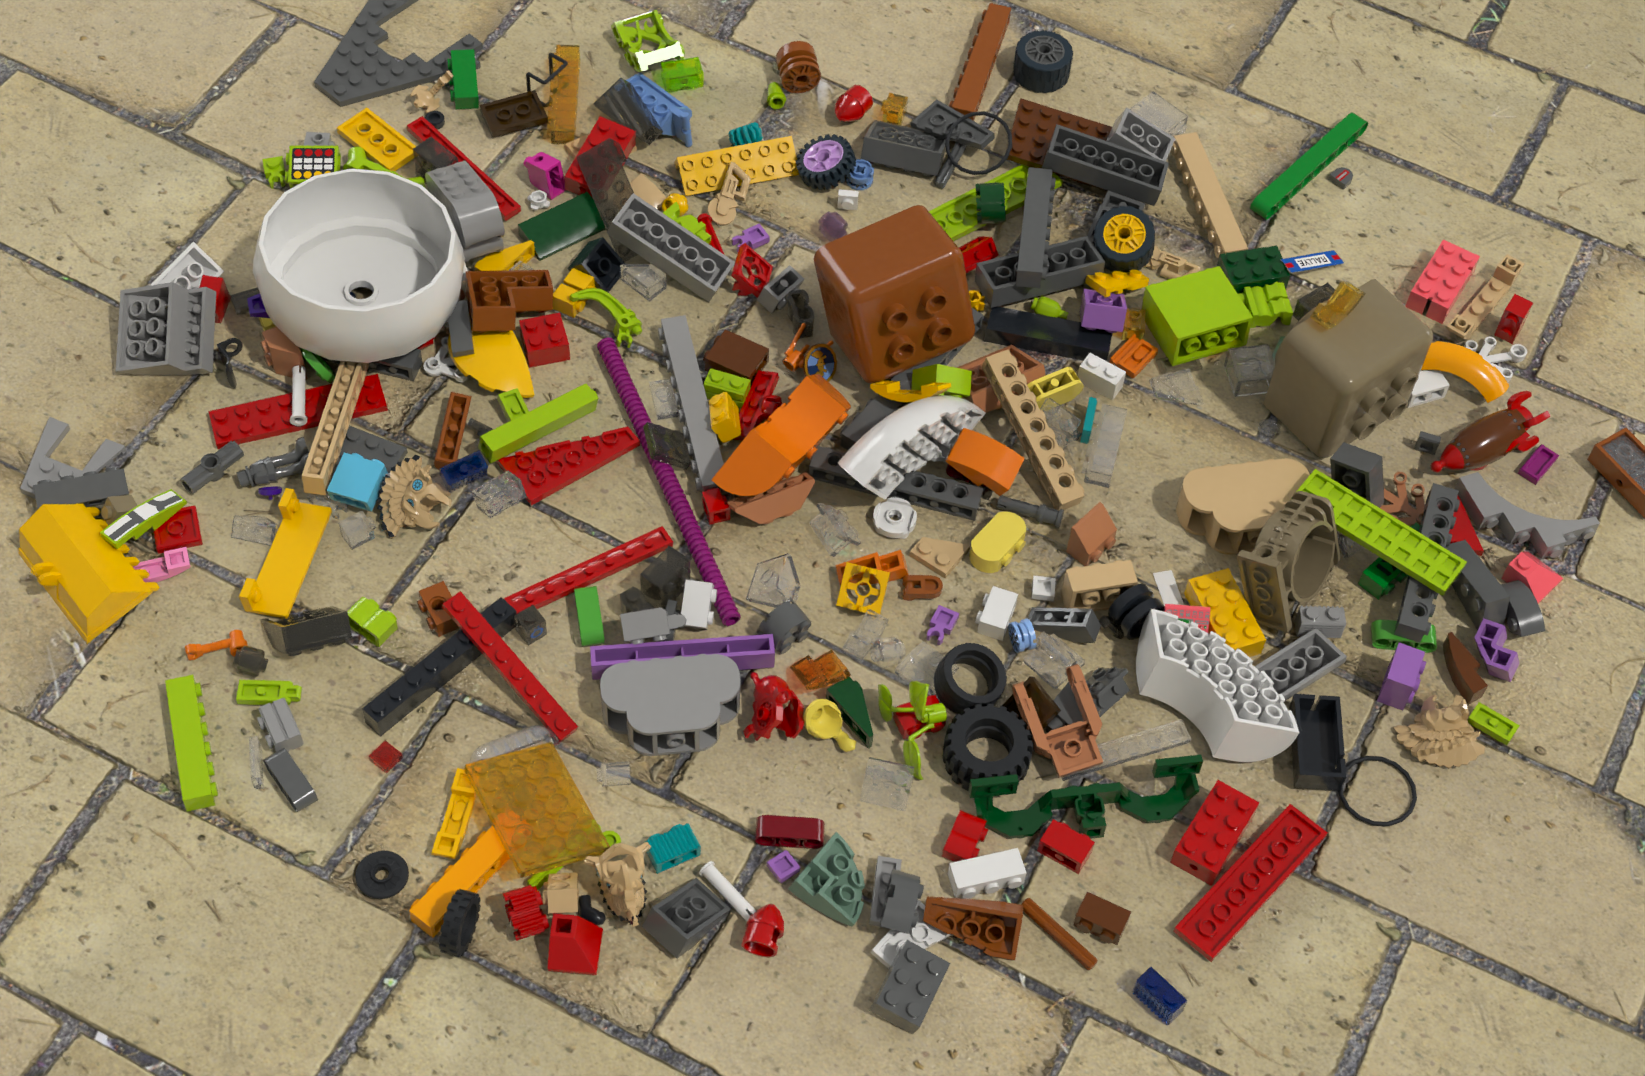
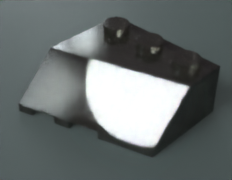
(308, 631)

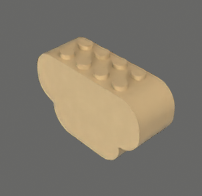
(1236, 500)

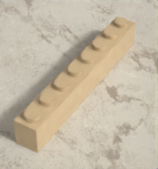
(1207, 194)

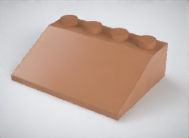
(981, 389)

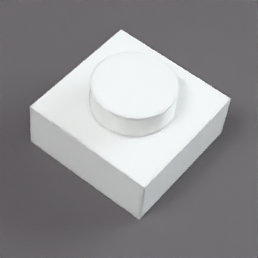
(847, 199)
(1043, 588)

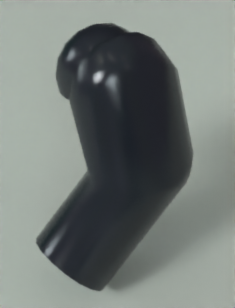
(590, 913)

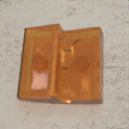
(821, 672)

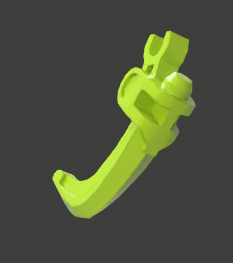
(625, 319)

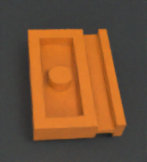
(1134, 356)

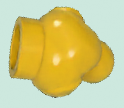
(680, 199)

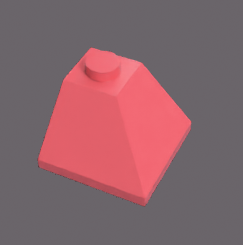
(1533, 574)

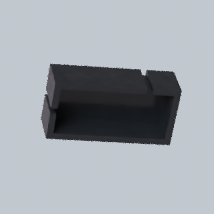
(1319, 743)

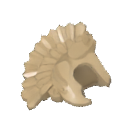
(1441, 735)

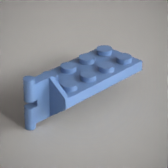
(667, 110)

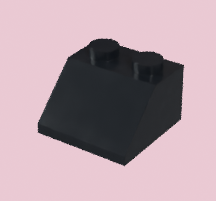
(600, 262)

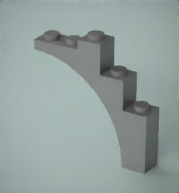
(1516, 524)

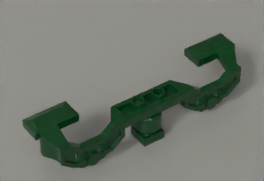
(1087, 800)

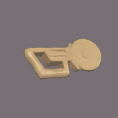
(723, 206)
(1170, 264)

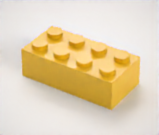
(1228, 611)

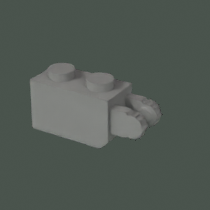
(649, 623)

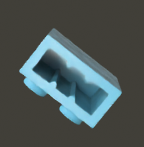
(357, 481)

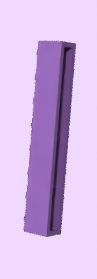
(745, 651)

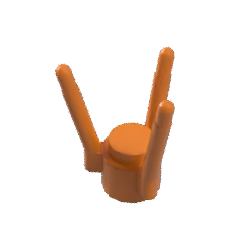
(795, 358)

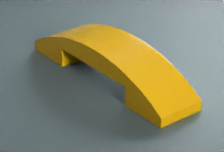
(892, 391)
(456, 817)

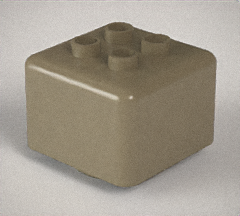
(1348, 377)

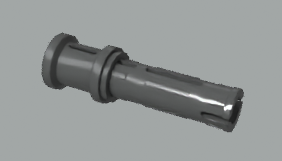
(1040, 513)

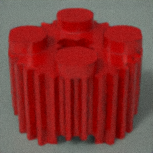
(524, 912)

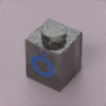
(530, 625)

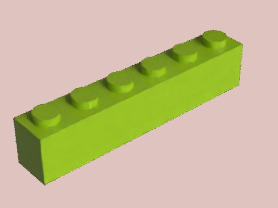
(190, 743)

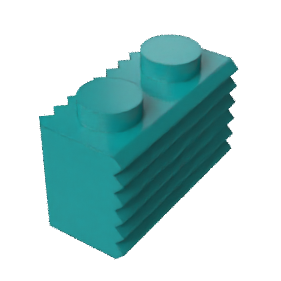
(673, 847)

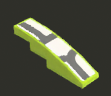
(143, 517)

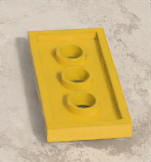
(378, 130)

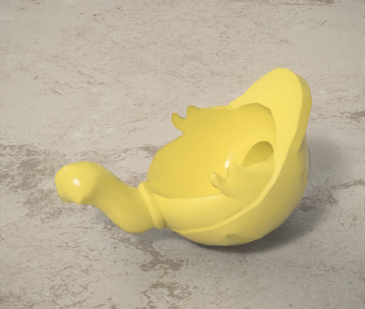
(824, 721)

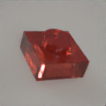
(385, 756)

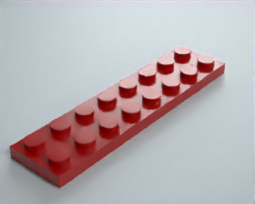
(272, 415)
(1250, 882)

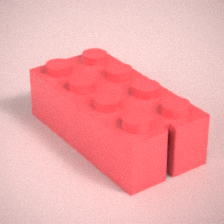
(1442, 281)

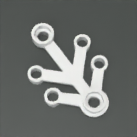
(1516, 354)
(442, 364)

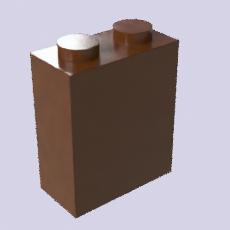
(736, 356)

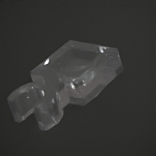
(325, 500)

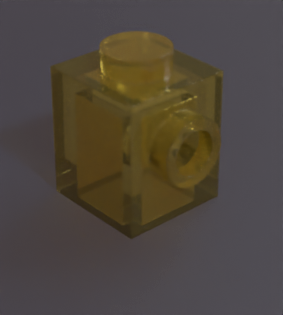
(894, 109)
(1134, 323)

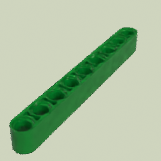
(1308, 166)

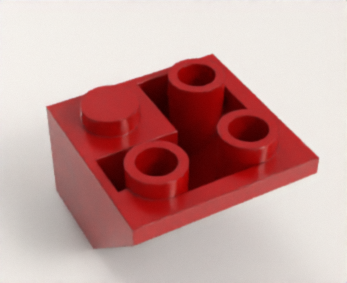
(574, 945)

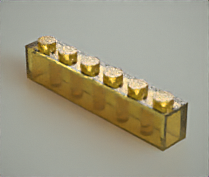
(565, 95)

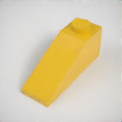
(507, 258)

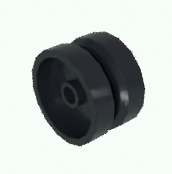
(1132, 609)

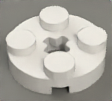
(889, 527)

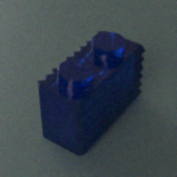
(464, 471)
(1159, 996)

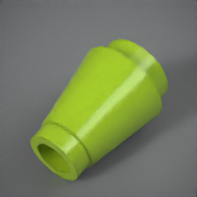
(775, 97)

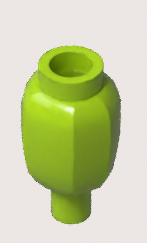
(1048, 307)

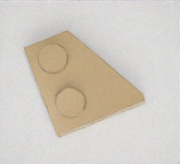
(939, 554)

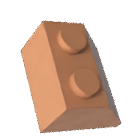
(281, 352)
(1091, 536)

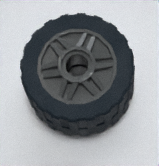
(1042, 61)

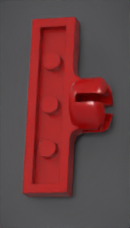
(759, 402)

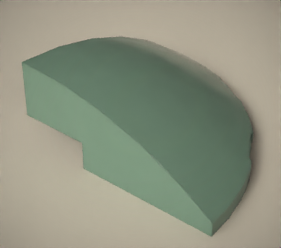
(832, 882)

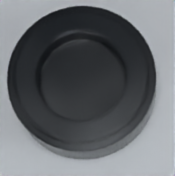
(435, 118)

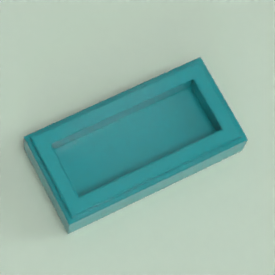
(1088, 422)

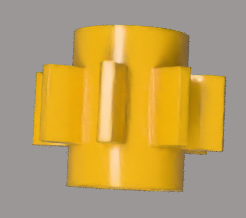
(977, 300)

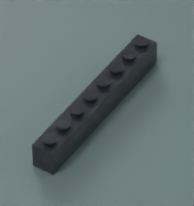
(433, 672)

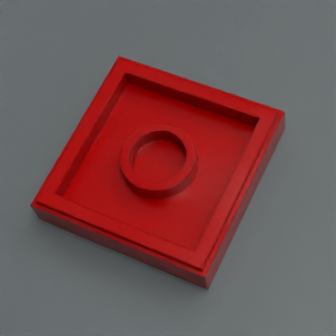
(179, 531)

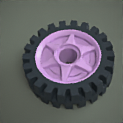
(826, 161)

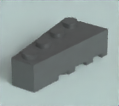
(1478, 587)

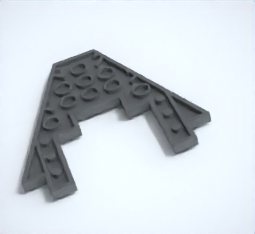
(365, 71)

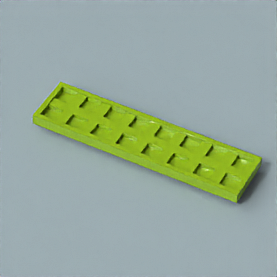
(1387, 535)

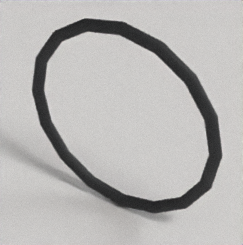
(982, 171)
(1403, 771)

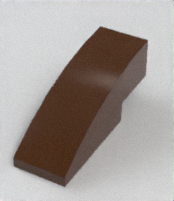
(1463, 669)

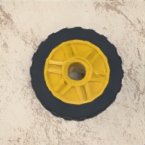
(1124, 239)

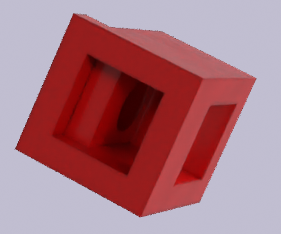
(715, 506)

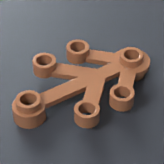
(1400, 503)

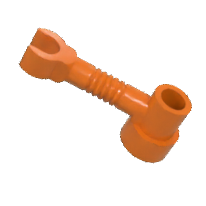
(235, 642)

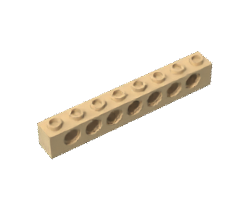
(333, 427)
(1031, 441)

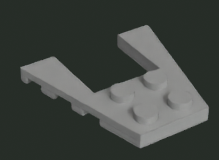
(49, 469)

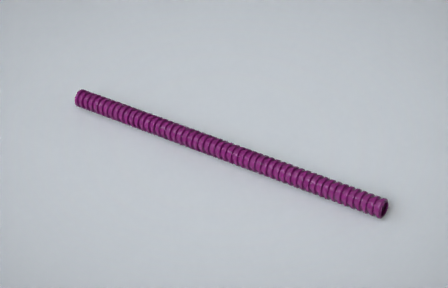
(669, 484)

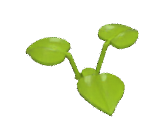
(926, 714)

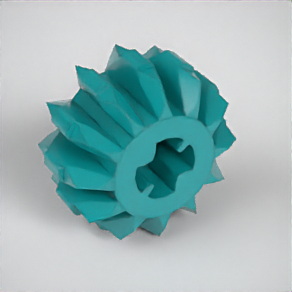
(745, 134)

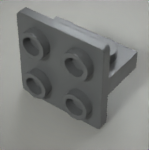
(1107, 687)

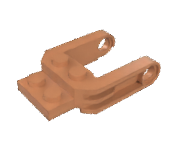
(1070, 746)

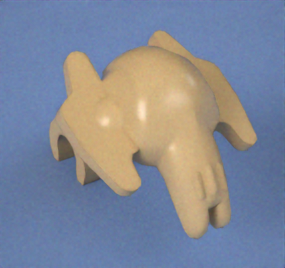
(425, 98)

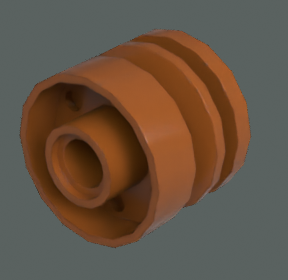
(798, 67)

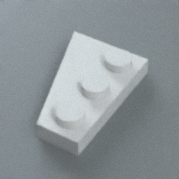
(922, 935)

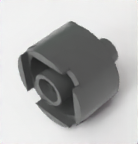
(787, 625)

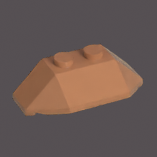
(776, 502)

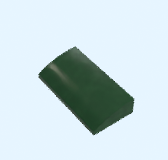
(562, 226)

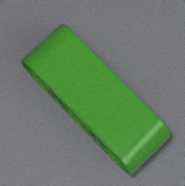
(589, 616)
(1384, 638)

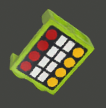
(311, 161)

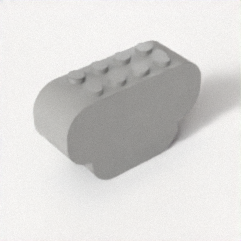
(469, 207)
(671, 702)

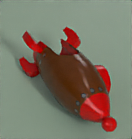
(1491, 437)

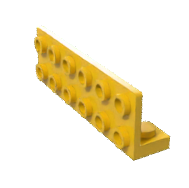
(759, 160)
(287, 559)

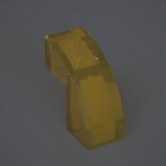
(1339, 305)

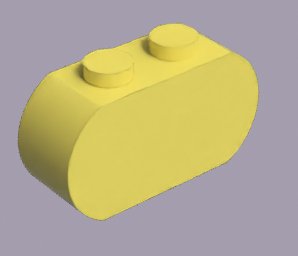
(1060, 386)
(998, 542)

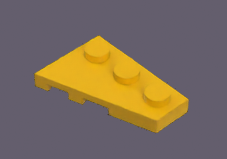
(1116, 281)

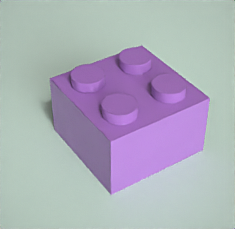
(1102, 312)
(1402, 677)

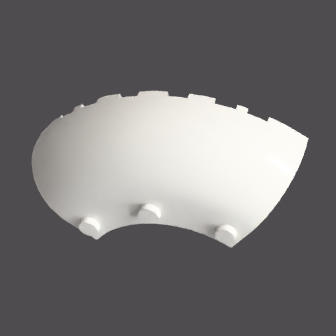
(907, 440)
(1213, 689)

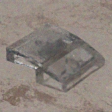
(921, 666)

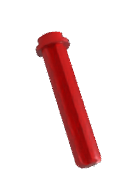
(706, 219)

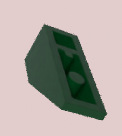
(851, 703)

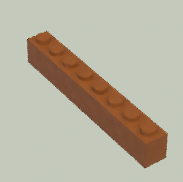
(981, 59)

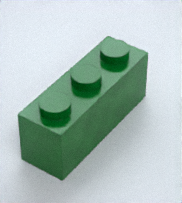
(464, 80)

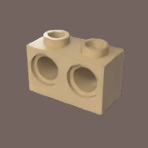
(561, 893)

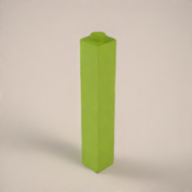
(538, 423)

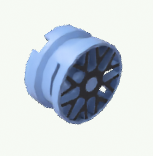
(1022, 635)

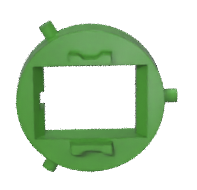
(323, 370)

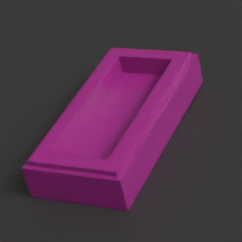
(1538, 464)

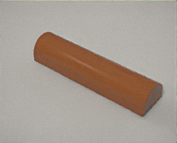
(452, 429)

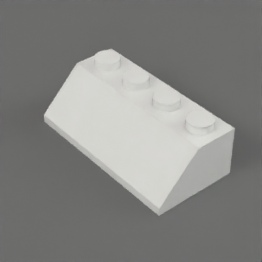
(189, 268)

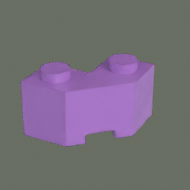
(1498, 660)

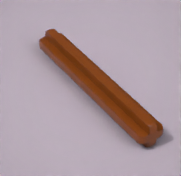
(1059, 934)

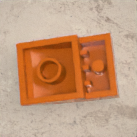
(984, 460)

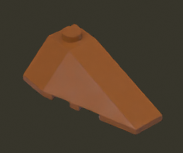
(983, 923)

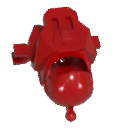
(768, 709)

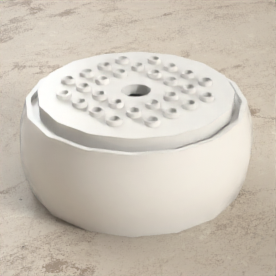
(351, 234)

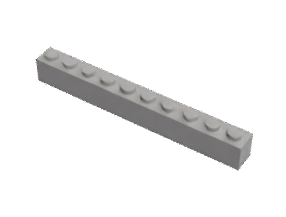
(692, 401)

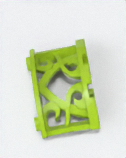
(667, 48)

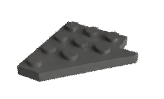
(371, 448)

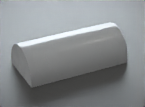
(1302, 663)

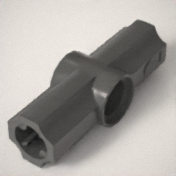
(212, 467)

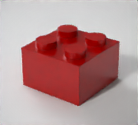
(544, 340)

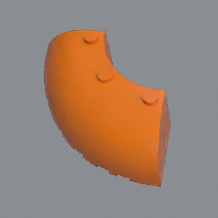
(784, 440)

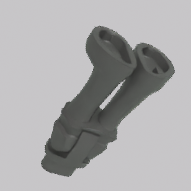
(264, 471)

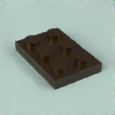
(513, 113)

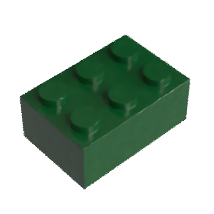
(1254, 268)

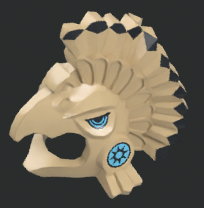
(409, 496)
(622, 880)

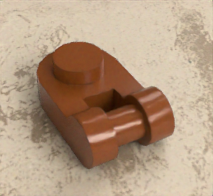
(929, 588)

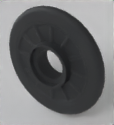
(387, 887)

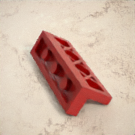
(977, 251)

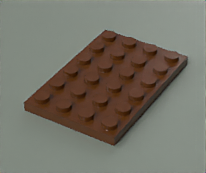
(1035, 126)

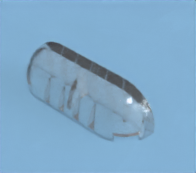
(515, 741)

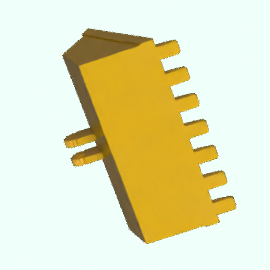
(80, 568)

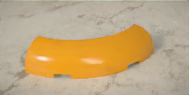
(1467, 365)

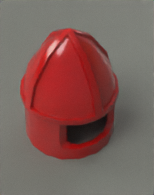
(853, 104)
(763, 931)

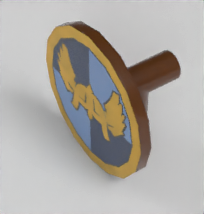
(820, 360)

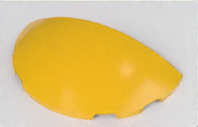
(496, 362)

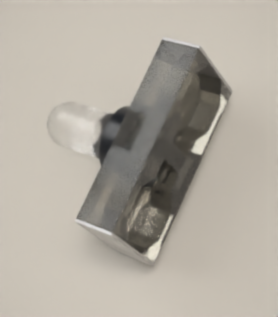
(480, 428)

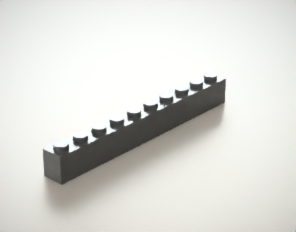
(881, 407)

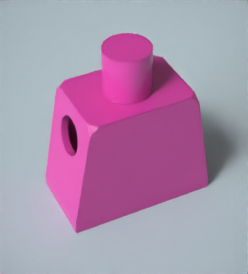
(546, 174)

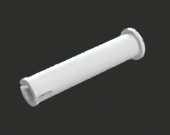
(298, 397)
(727, 890)

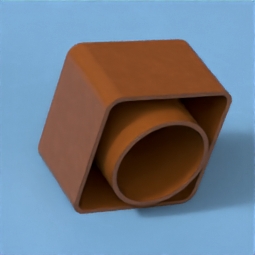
(895, 294)

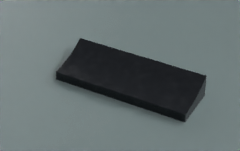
(1045, 334)

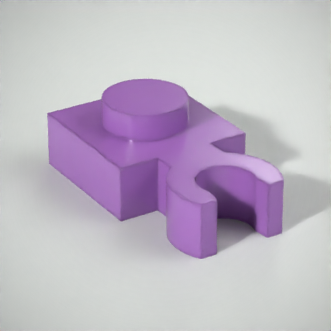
(753, 237)
(942, 622)

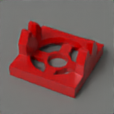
(750, 260)

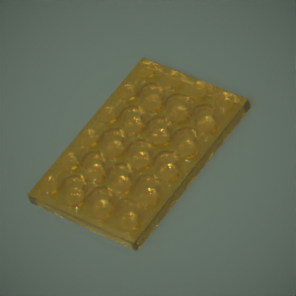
(536, 809)

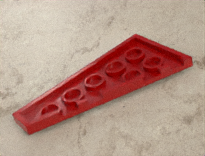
(565, 462)

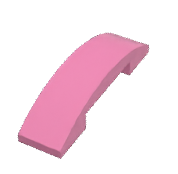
(162, 568)

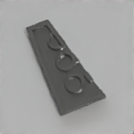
(939, 118)

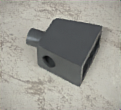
(1069, 710)

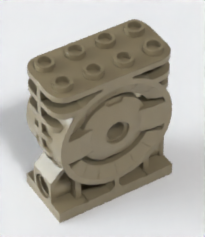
(1290, 559)

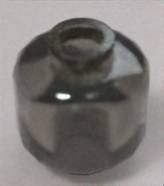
(250, 661)

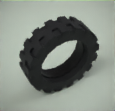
(459, 923)

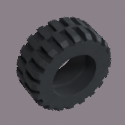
(986, 723)

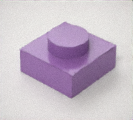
(783, 866)

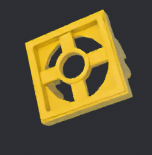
(852, 569)

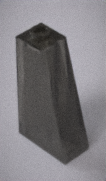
(627, 108)

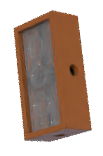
(1622, 463)

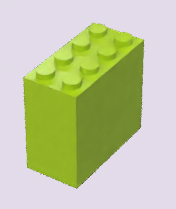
(1196, 315)

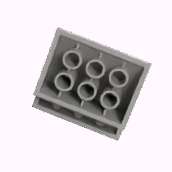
(166, 330)

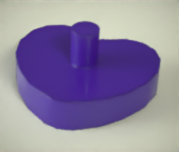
(270, 491)

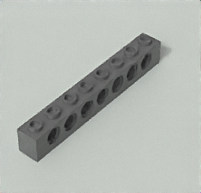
(916, 488)
(1435, 525)

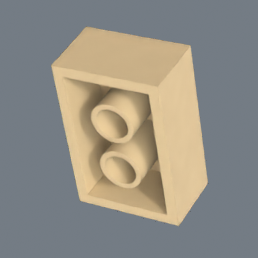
(1097, 585)

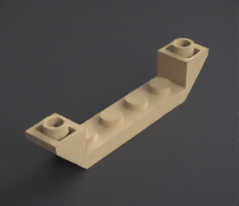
(1487, 299)

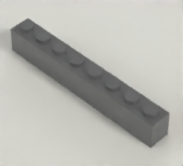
(1036, 228)

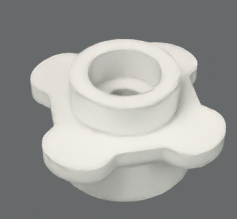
(538, 200)

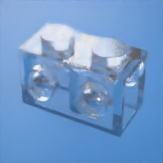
(499, 494)

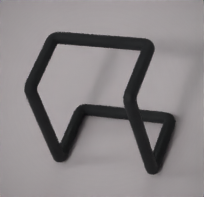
(528, 74)

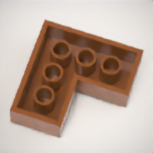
(498, 295)

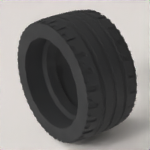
(980, 658)

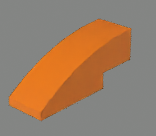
(891, 562)

